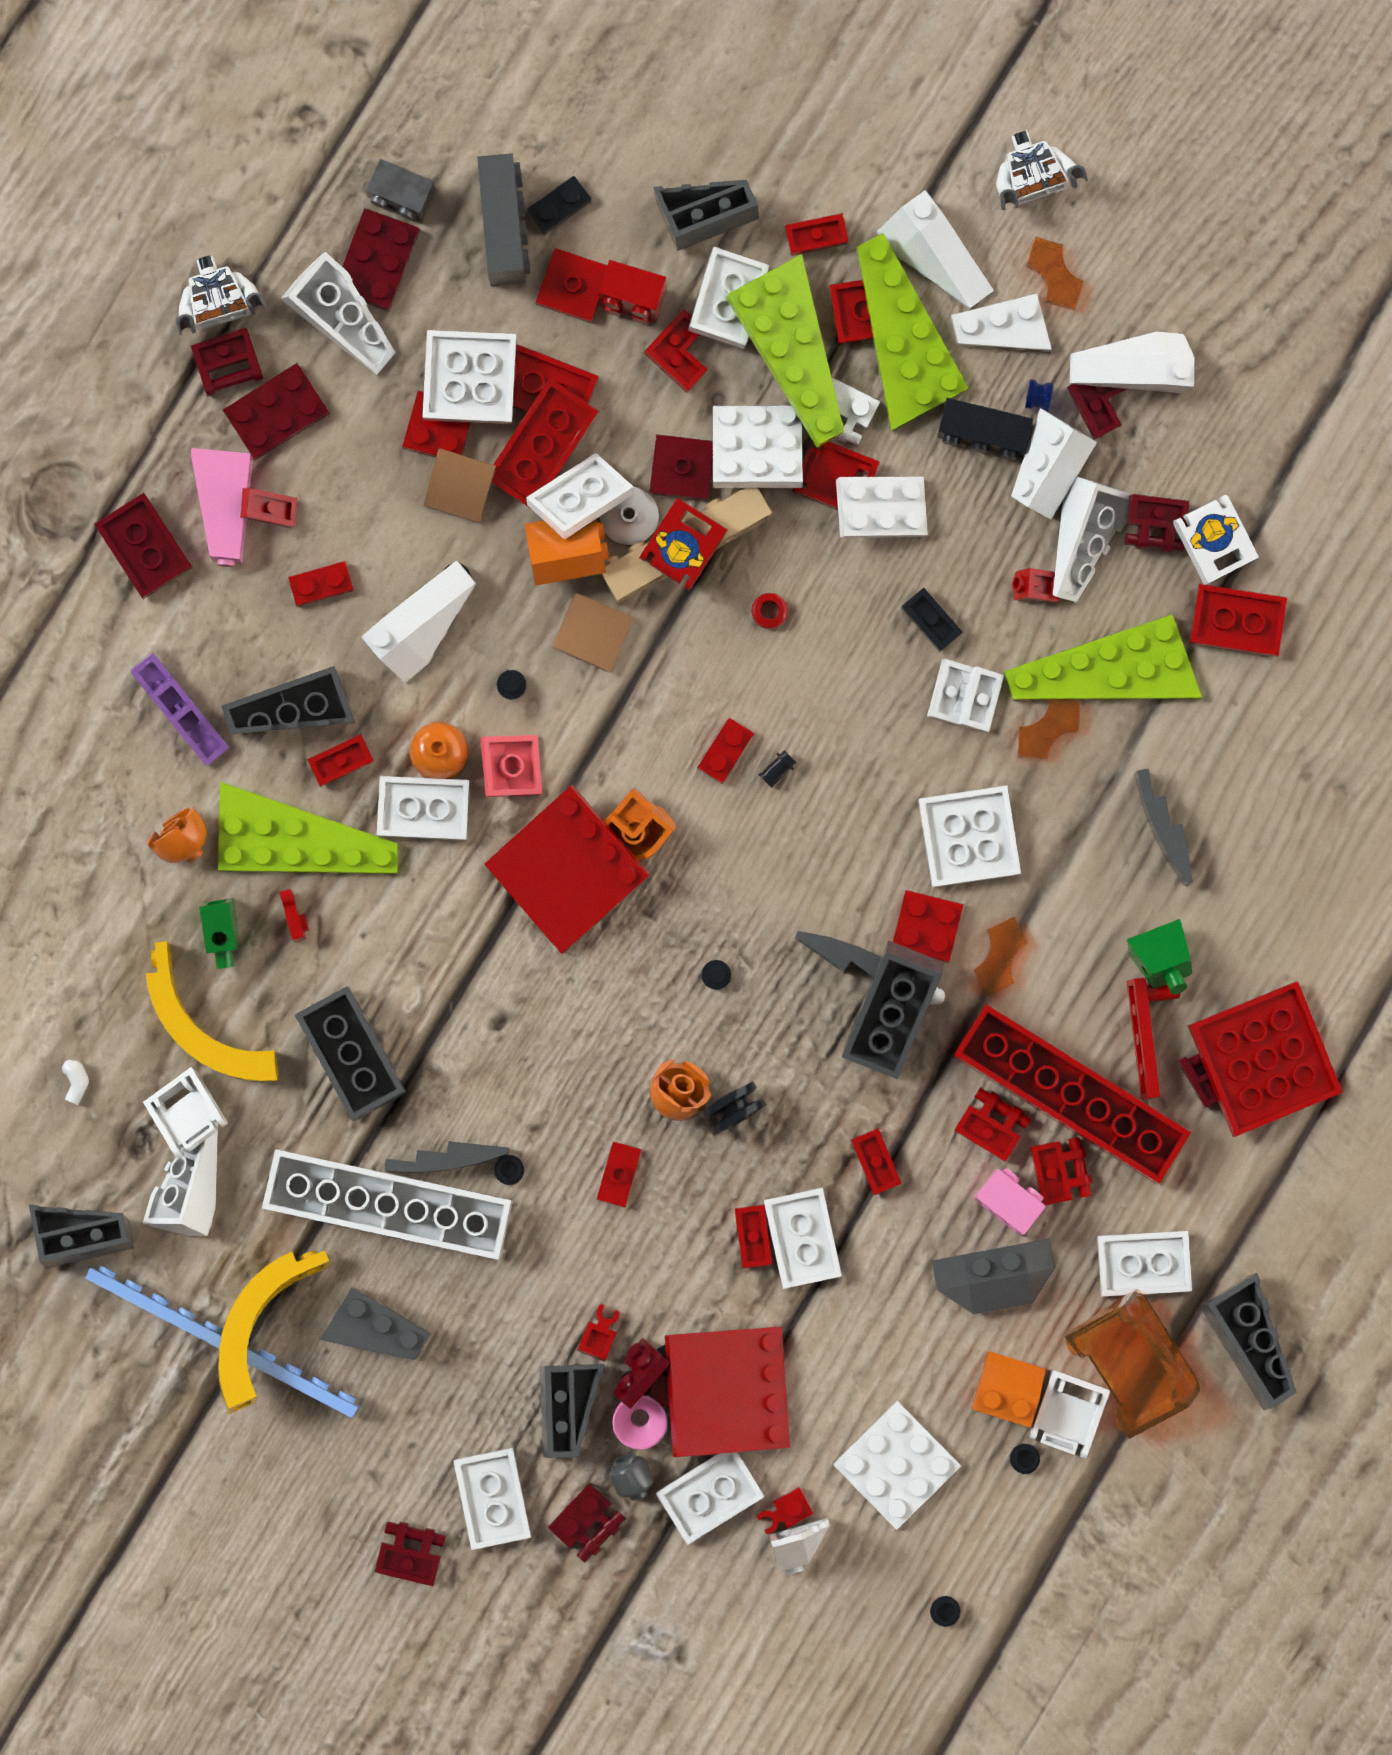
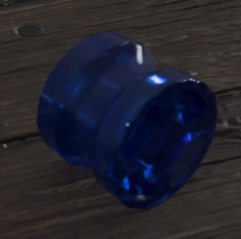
(1038, 395)

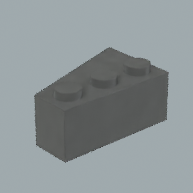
(705, 210)
(78, 1235)
(374, 1327)
(566, 1405)

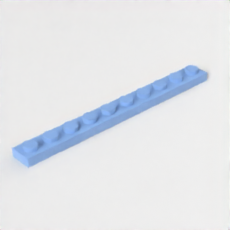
(212, 1334)

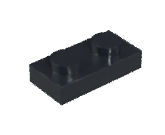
(559, 205)
(931, 619)

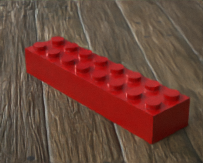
(1071, 1094)

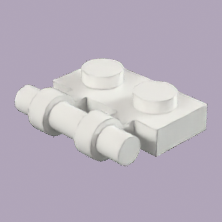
(855, 408)

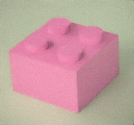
(1010, 1201)

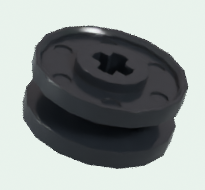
(733, 1108)

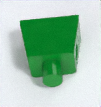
(220, 917)
(1162, 956)

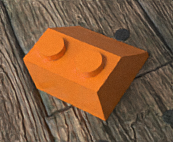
(1008, 1389)

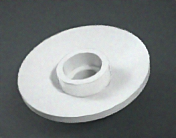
(637, 528)

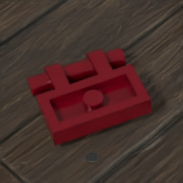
(1155, 513)
(580, 1515)
(406, 1562)

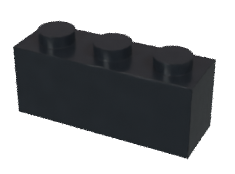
(984, 429)

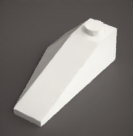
(931, 246)
(334, 307)
(1142, 363)
(1087, 524)
(415, 628)
(188, 1192)
(797, 1545)

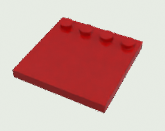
(567, 869)
(1265, 1059)
(727, 1391)

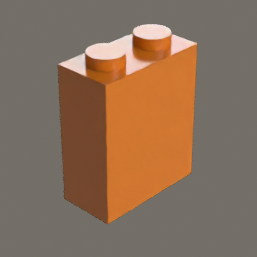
(569, 558)

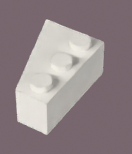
(1050, 464)

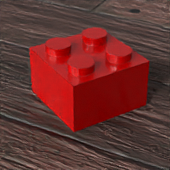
(632, 292)

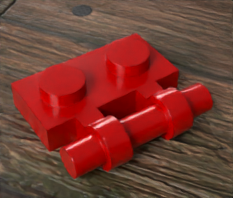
(987, 1132)
(1052, 1173)

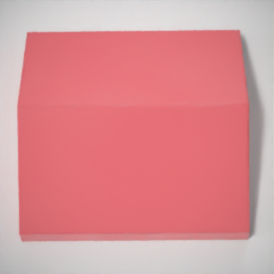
(511, 766)

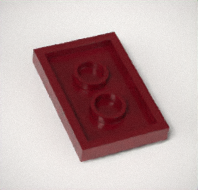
(379, 257)
(276, 411)
(143, 545)

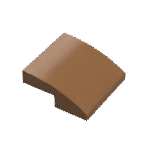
(459, 485)
(592, 632)

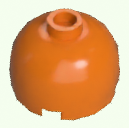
(439, 751)
(180, 837)
(679, 1090)

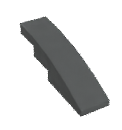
(1169, 837)
(840, 953)
(457, 1156)

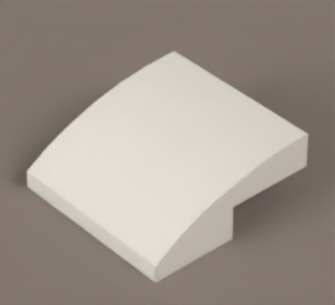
(965, 695)

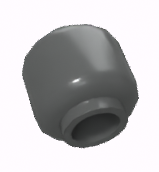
(631, 1476)

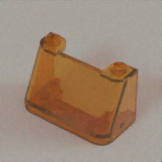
(1136, 1362)

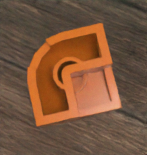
(640, 825)

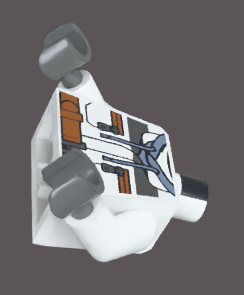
(1034, 171)
(216, 297)

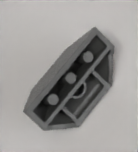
(995, 1276)

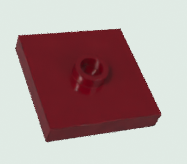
(681, 467)

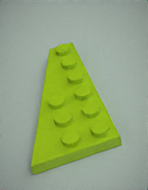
(786, 332)
(908, 349)
(1122, 666)
(276, 837)

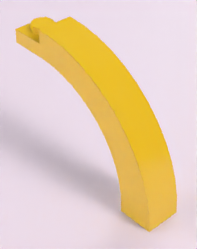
(237, 1063)
(271, 1280)

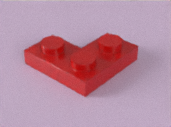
(671, 352)

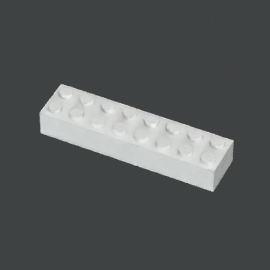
(387, 1204)

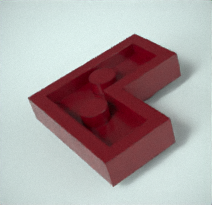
(1096, 408)
(646, 1367)

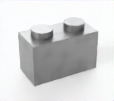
(400, 190)

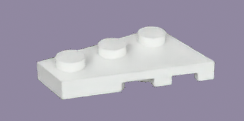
(1004, 325)

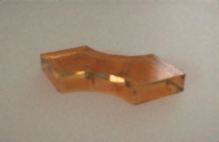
(1048, 262)
(1059, 719)
(995, 971)

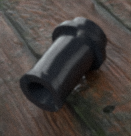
(777, 768)

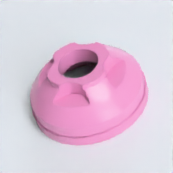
(643, 1435)

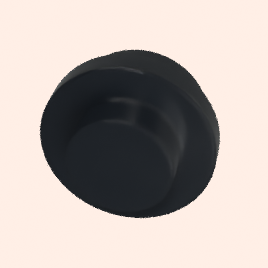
(511, 684)
(716, 974)
(509, 1169)
(1024, 1458)
(945, 1611)

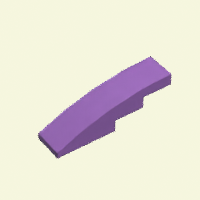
(179, 709)

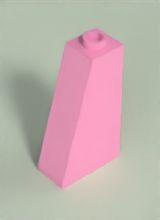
(220, 485)

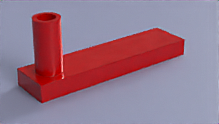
(1139, 997)

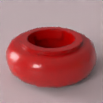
(769, 598)

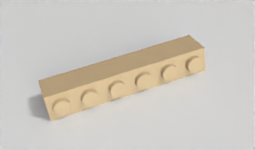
(736, 513)

